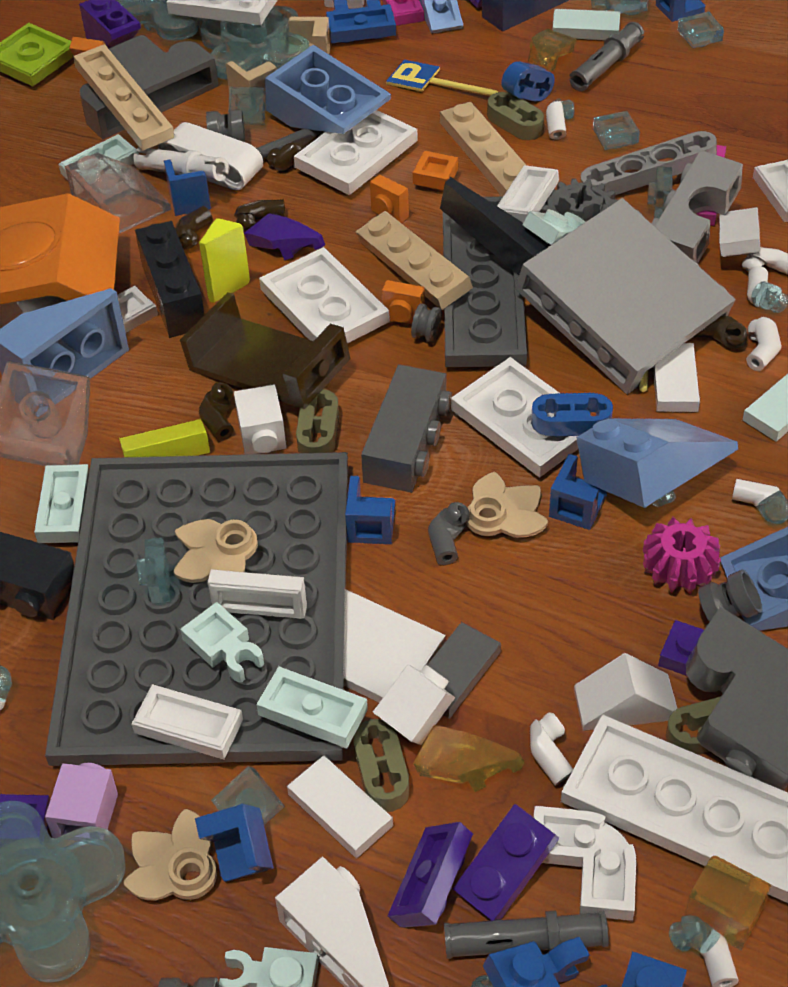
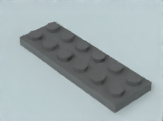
(489, 319)

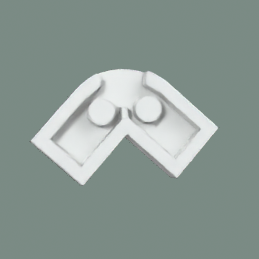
(602, 853)

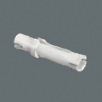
(182, 162)

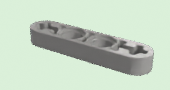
(681, 150)

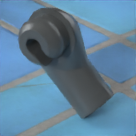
(445, 529)

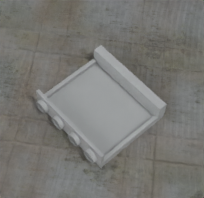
(622, 293)

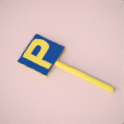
(418, 75)

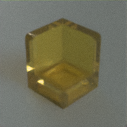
(728, 900)

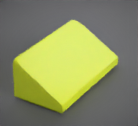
(224, 258)
(175, 440)

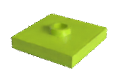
(33, 54)

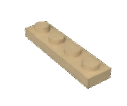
(124, 97)
(482, 145)
(414, 259)

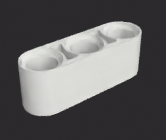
(242, 157)

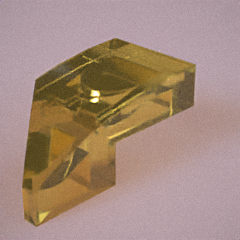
(548, 46)
(464, 757)

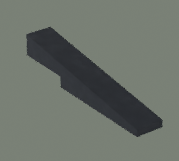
(491, 225)

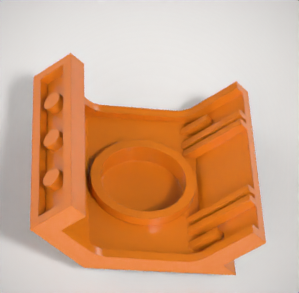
(56, 249)

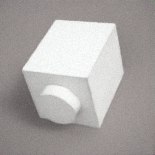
(260, 420)
(415, 702)

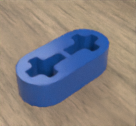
(527, 81)
(570, 413)

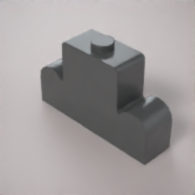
(163, 77)
(752, 715)

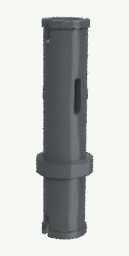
(615, 49)
(546, 931)

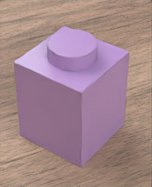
(81, 798)

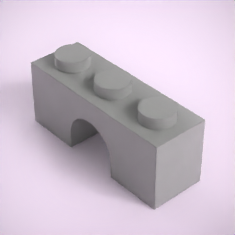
(704, 186)

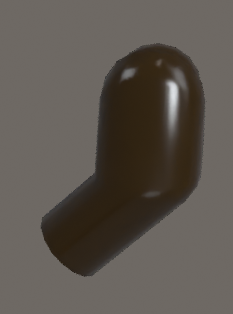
(283, 158)
(258, 209)
(189, 224)
(726, 331)
(214, 409)

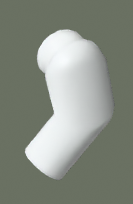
(767, 256)
(768, 343)
(544, 749)

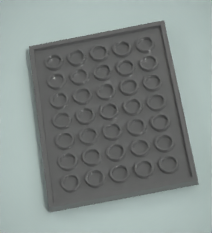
(124, 643)

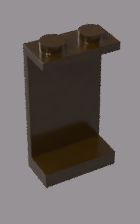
(261, 356)

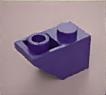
(108, 22)

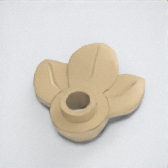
(505, 509)
(212, 548)
(167, 858)

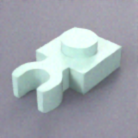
(220, 637)
(277, 969)

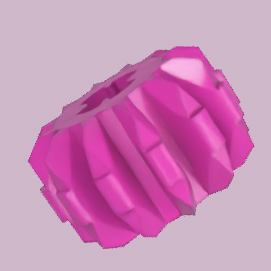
(681, 555)

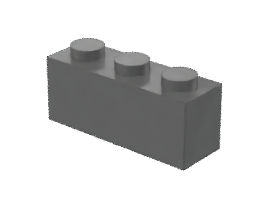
(405, 428)

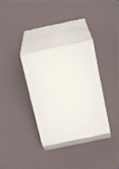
(625, 692)

